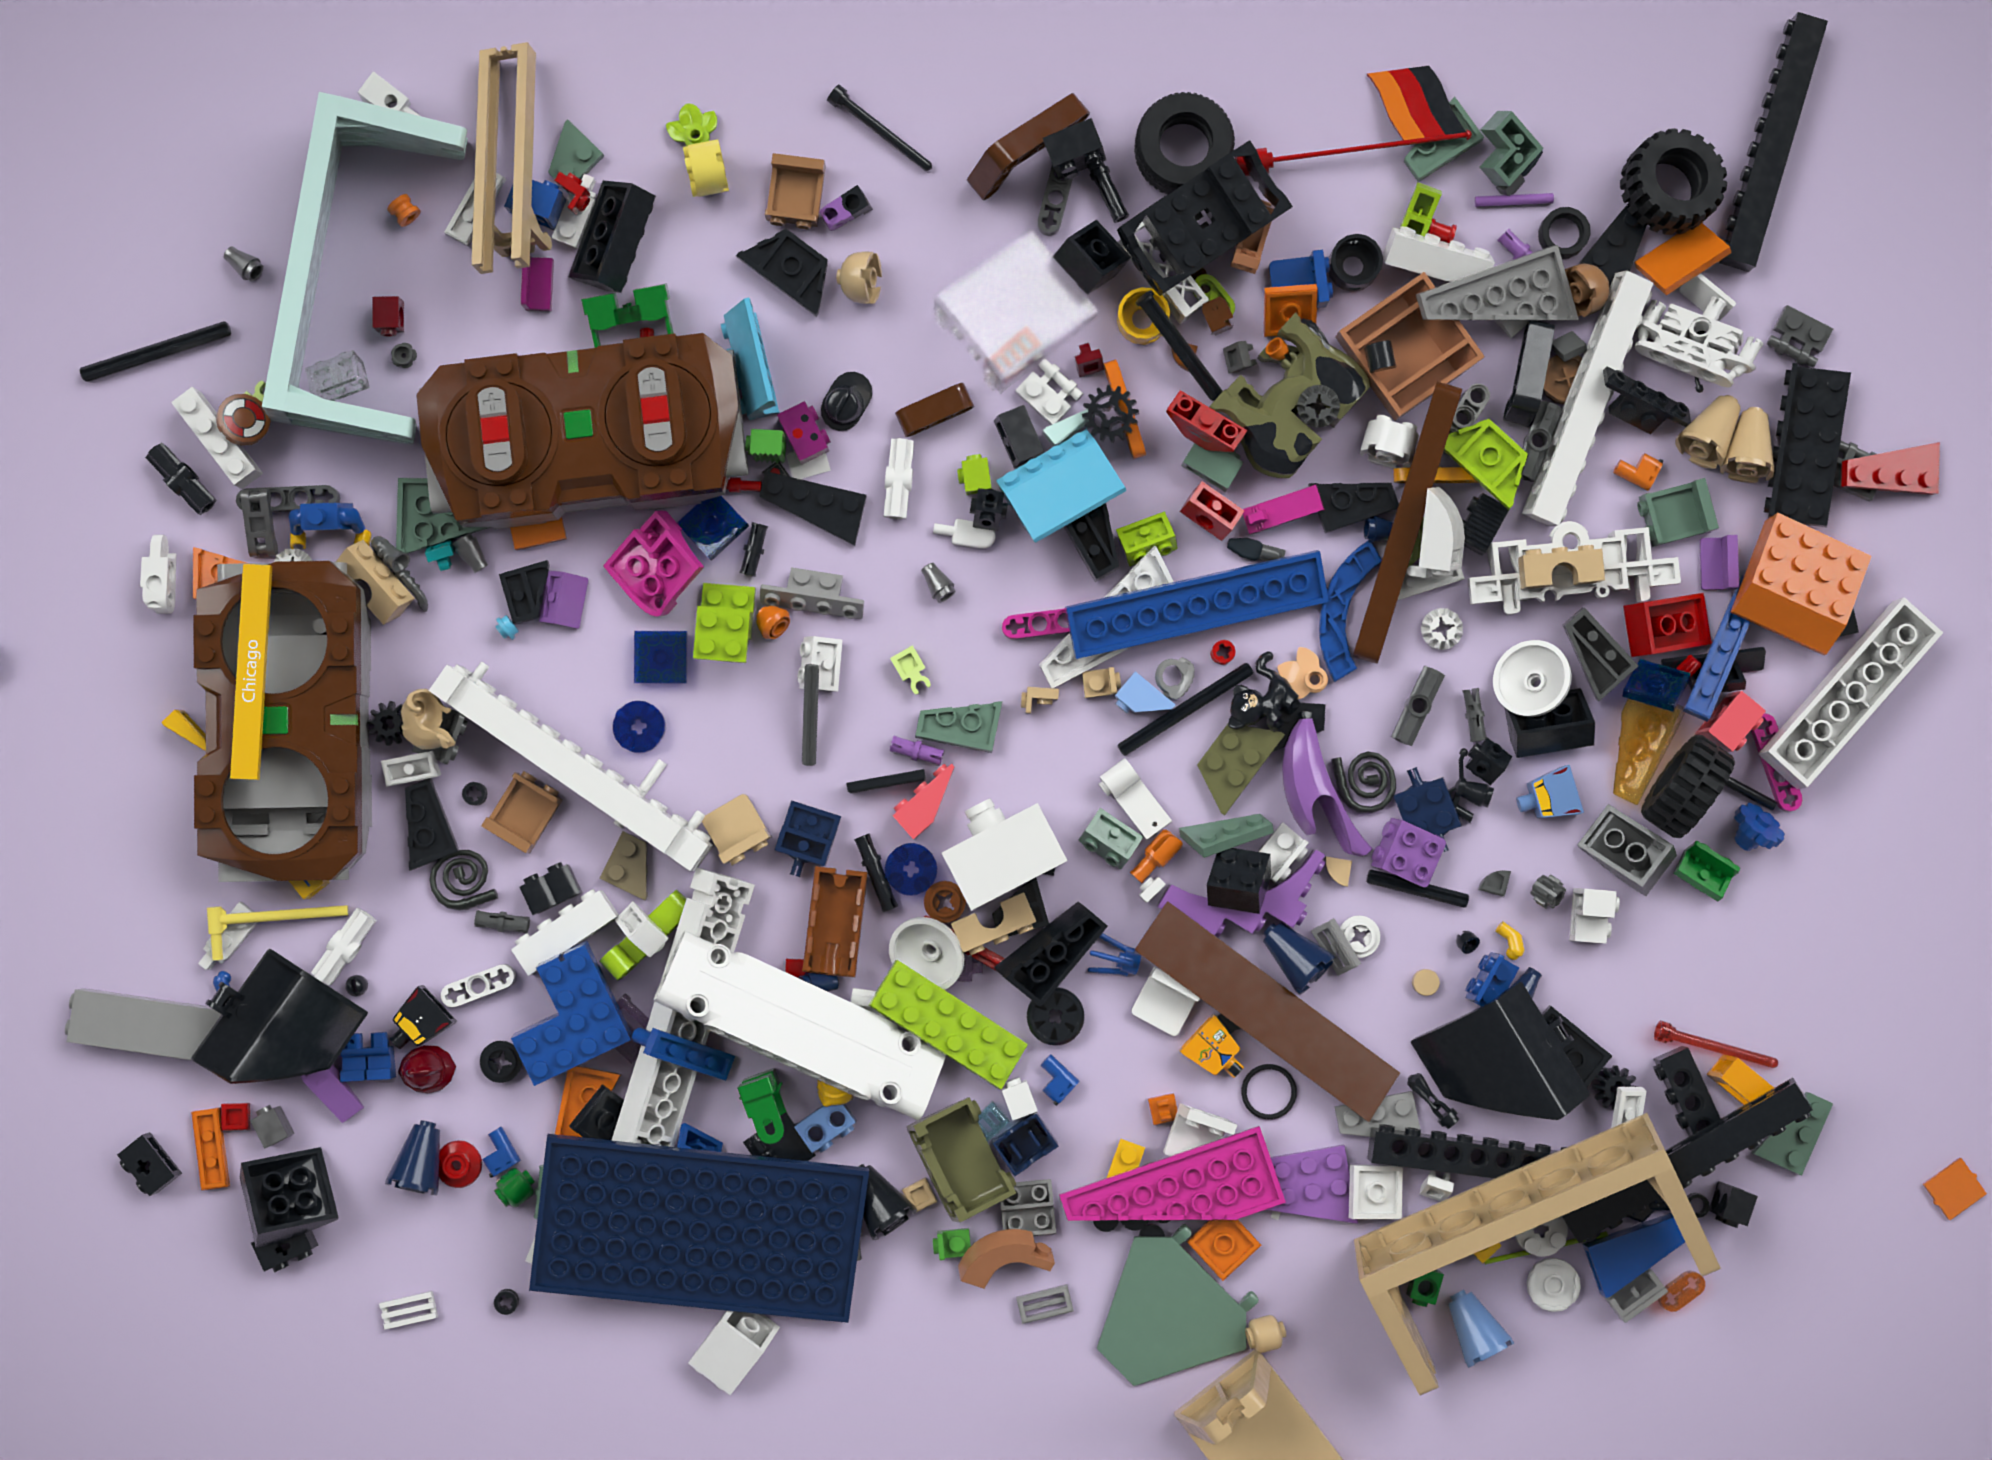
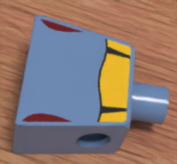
(1552, 794)

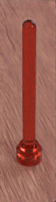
(1666, 1033)

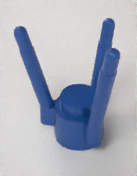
(1127, 961)

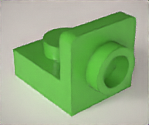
(951, 1243)

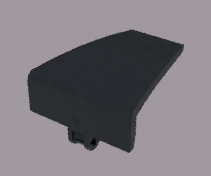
(277, 1025)
(1504, 1059)

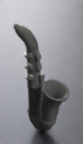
(397, 562)

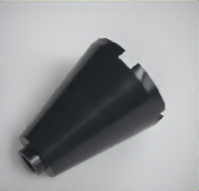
(884, 1205)

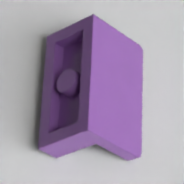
(1719, 563)
(563, 599)

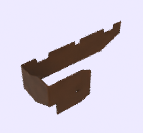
(1216, 310)

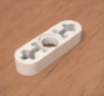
(462, 999)

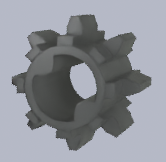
(1548, 891)

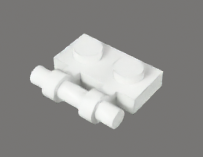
(1043, 397)

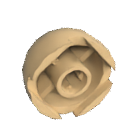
(859, 277)

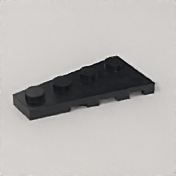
(824, 506)

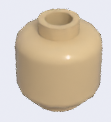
(1265, 1333)

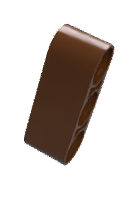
(934, 409)

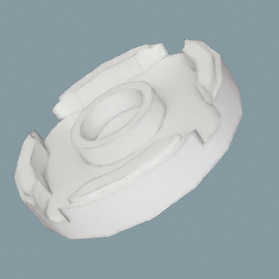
(1553, 1284)

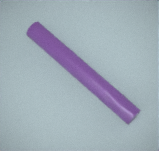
(1521, 199)

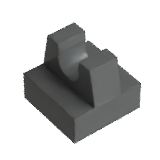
(1238, 356)

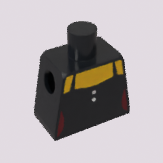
(420, 1019)

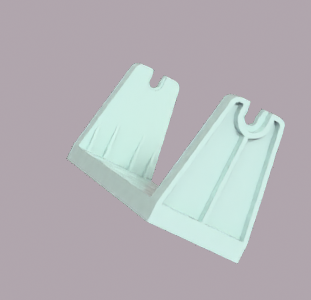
(338, 124)

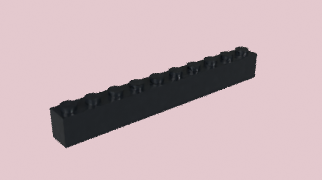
(1773, 140)
(1698, 1156)

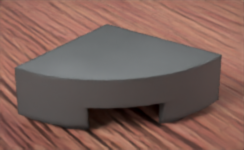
(1495, 882)

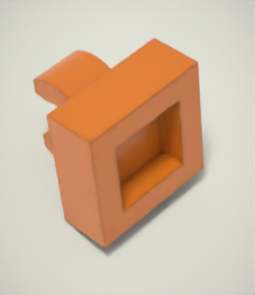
(1163, 1108)

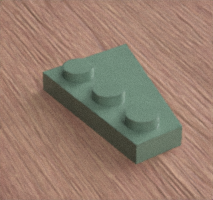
(1431, 156)
(963, 727)
(1225, 834)
(1796, 1143)

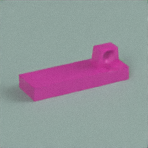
(1283, 509)

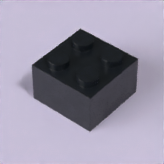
(1075, 149)
(1091, 257)
(1239, 880)

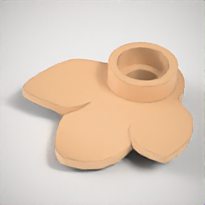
(1300, 671)

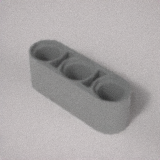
(1470, 408)

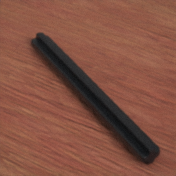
(155, 351)
(1185, 709)

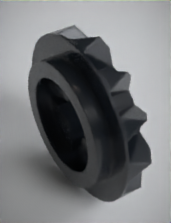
(490, 1067)

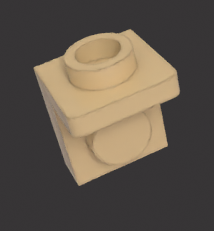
(1101, 682)
(1043, 696)

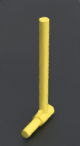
(219, 919)

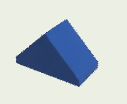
(696, 1139)

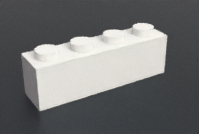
(1433, 256)
(229, 456)
(566, 931)

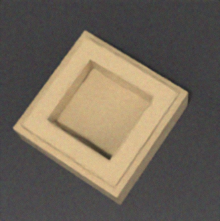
(920, 1194)

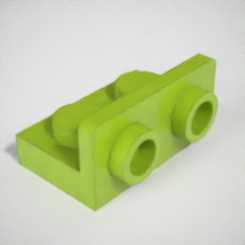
(1143, 535)

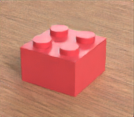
(1732, 721)

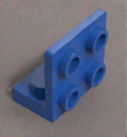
(1492, 980)

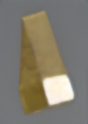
(1642, 744)

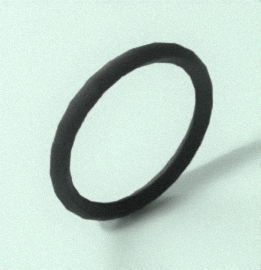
(1293, 1091)

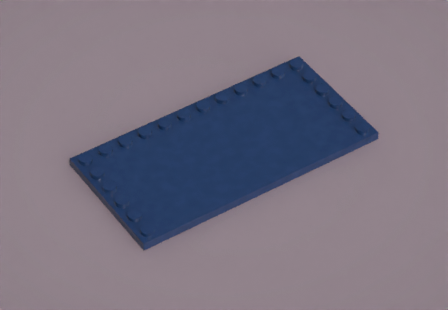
(698, 1228)

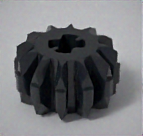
(381, 726)
(1610, 1079)

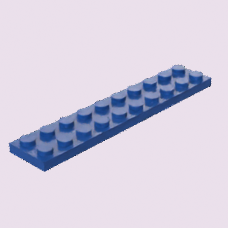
(1196, 604)

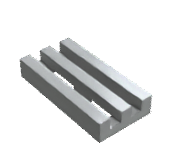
(1338, 945)
(1043, 1293)

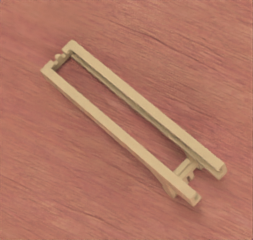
(525, 226)

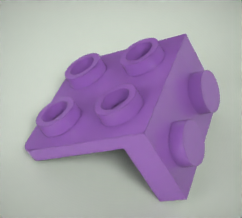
(1408, 852)

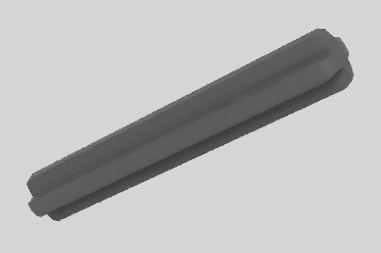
(810, 714)

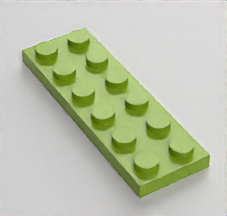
(948, 1024)

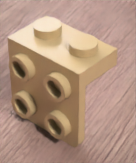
(736, 829)

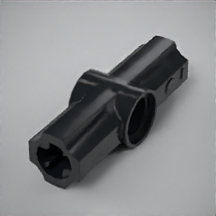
(181, 478)

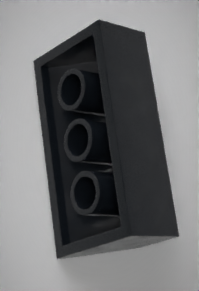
(612, 236)

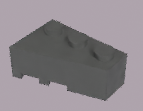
(1598, 653)

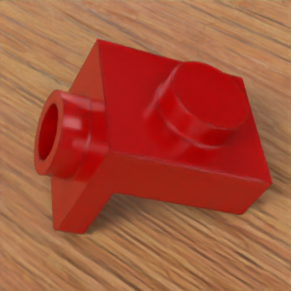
(573, 185)

